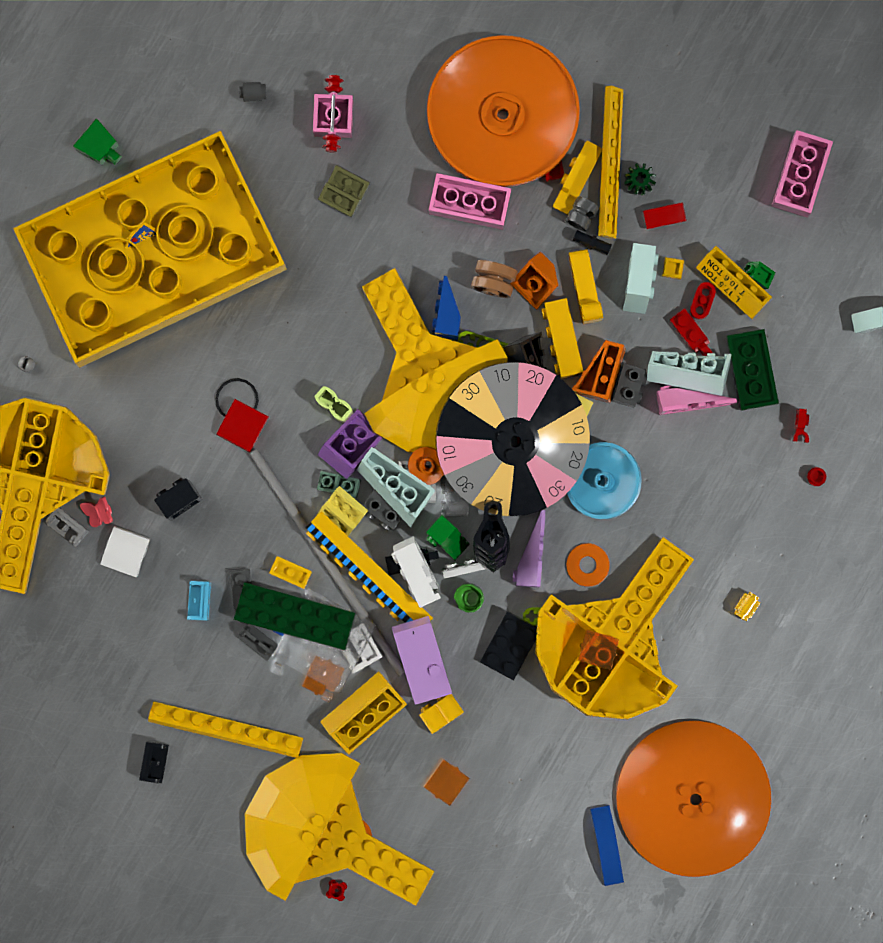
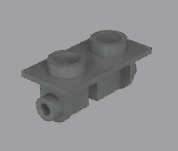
(257, 641)

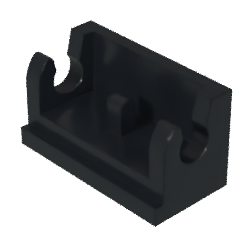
(154, 762)

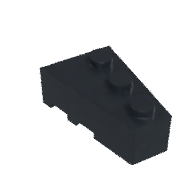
(526, 350)

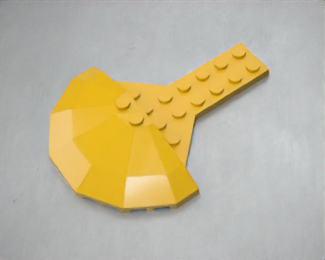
(423, 368)
(43, 465)
(636, 677)
(311, 826)

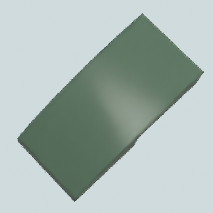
(330, 482)

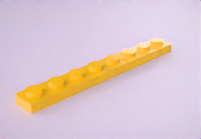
(610, 162)
(225, 729)

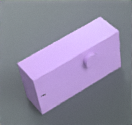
(421, 660)

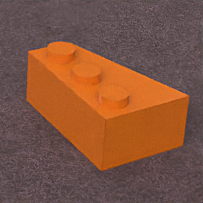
(602, 373)

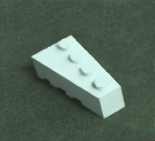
(396, 485)

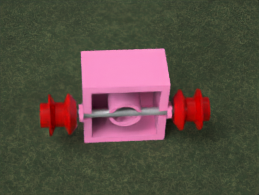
(333, 114)

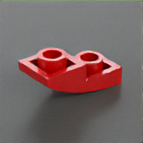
(664, 215)

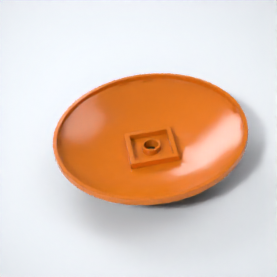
(657, 792)

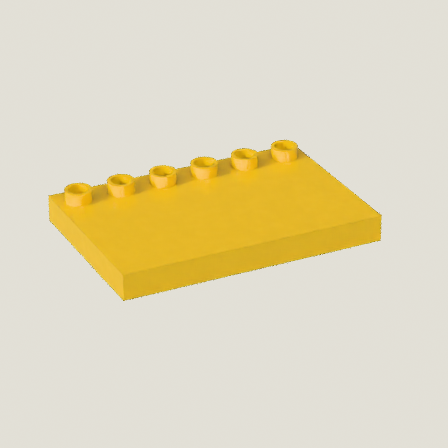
(203, 249)

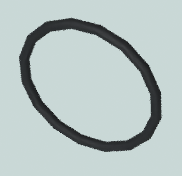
(232, 380)

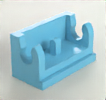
(199, 600)

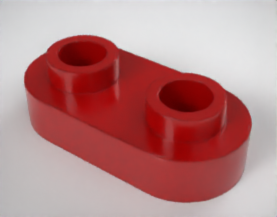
(702, 301)

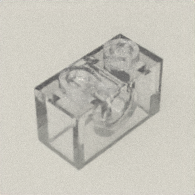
(453, 509)

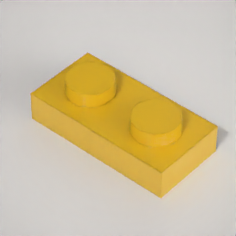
(290, 572)

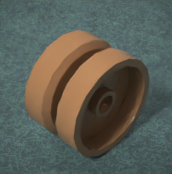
(494, 279)

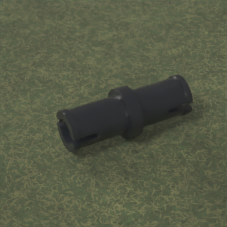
(592, 242)

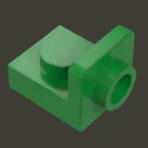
(760, 273)

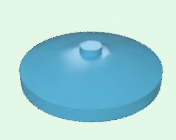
(607, 483)

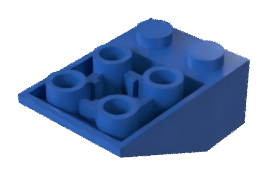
(448, 319)

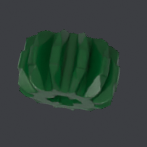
(647, 182)

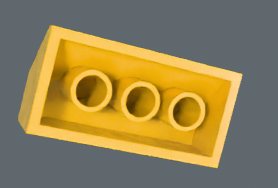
(363, 713)

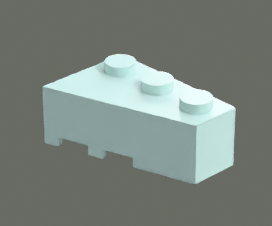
(640, 278)

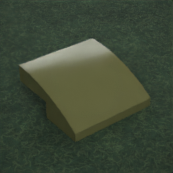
(344, 190)

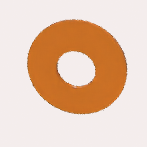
(579, 576)

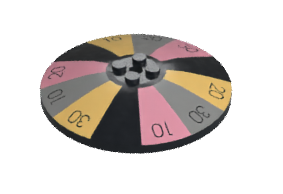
(507, 403)

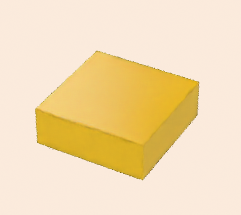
(673, 268)

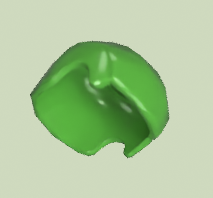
(469, 597)

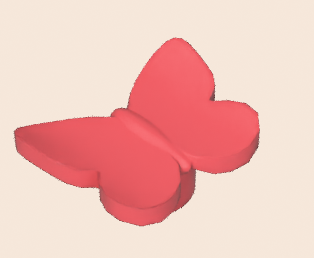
(97, 512)

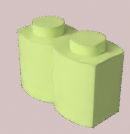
(329, 401)

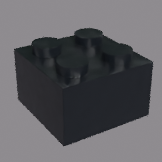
(177, 499)

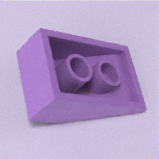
(349, 444)

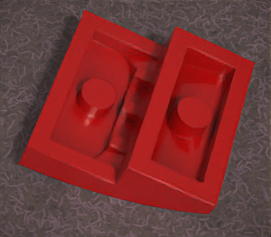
(242, 425)

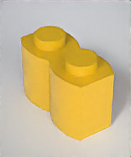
(440, 713)

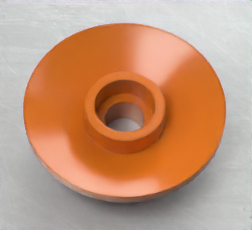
(418, 467)

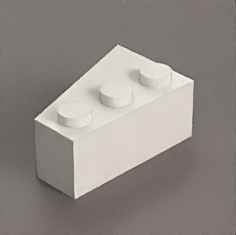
(416, 571)

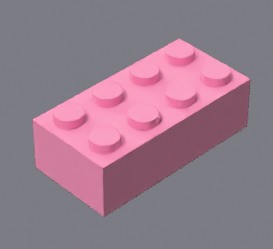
(802, 173)
(469, 201)

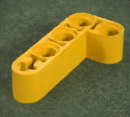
(585, 287)

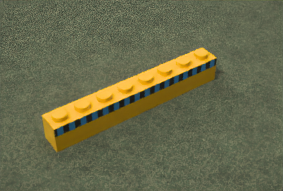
(364, 569)

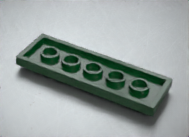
(294, 616)

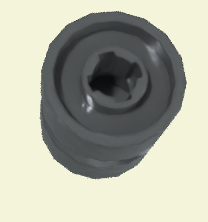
(582, 213)

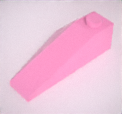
(682, 400)

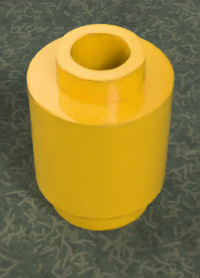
(747, 606)

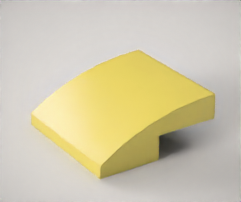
(343, 510)

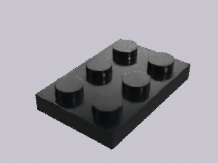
(510, 645)

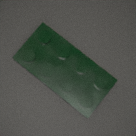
(752, 370)

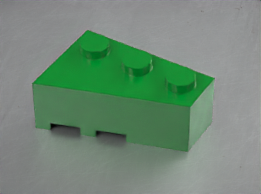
(447, 537)

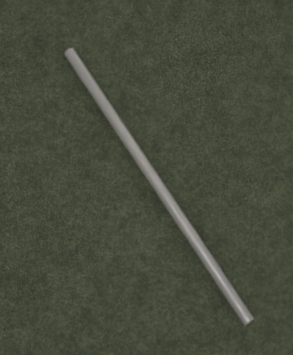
(326, 560)

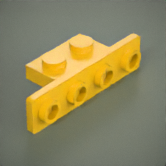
(575, 181)

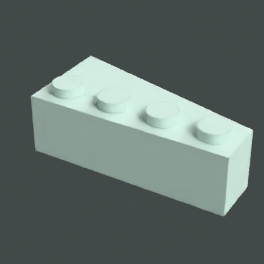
(690, 371)

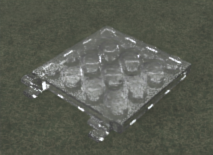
(322, 662)

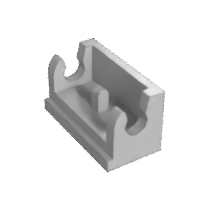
(67, 526)

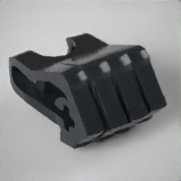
(490, 527)

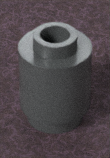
(252, 91)

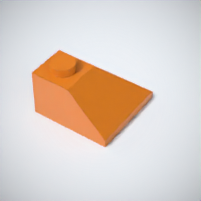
(536, 280)

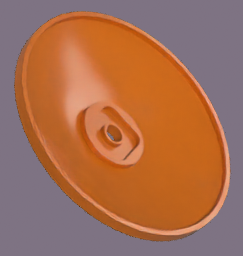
(510, 77)

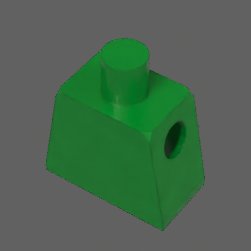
(98, 144)

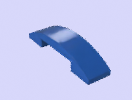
(607, 845)

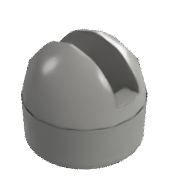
(29, 366)

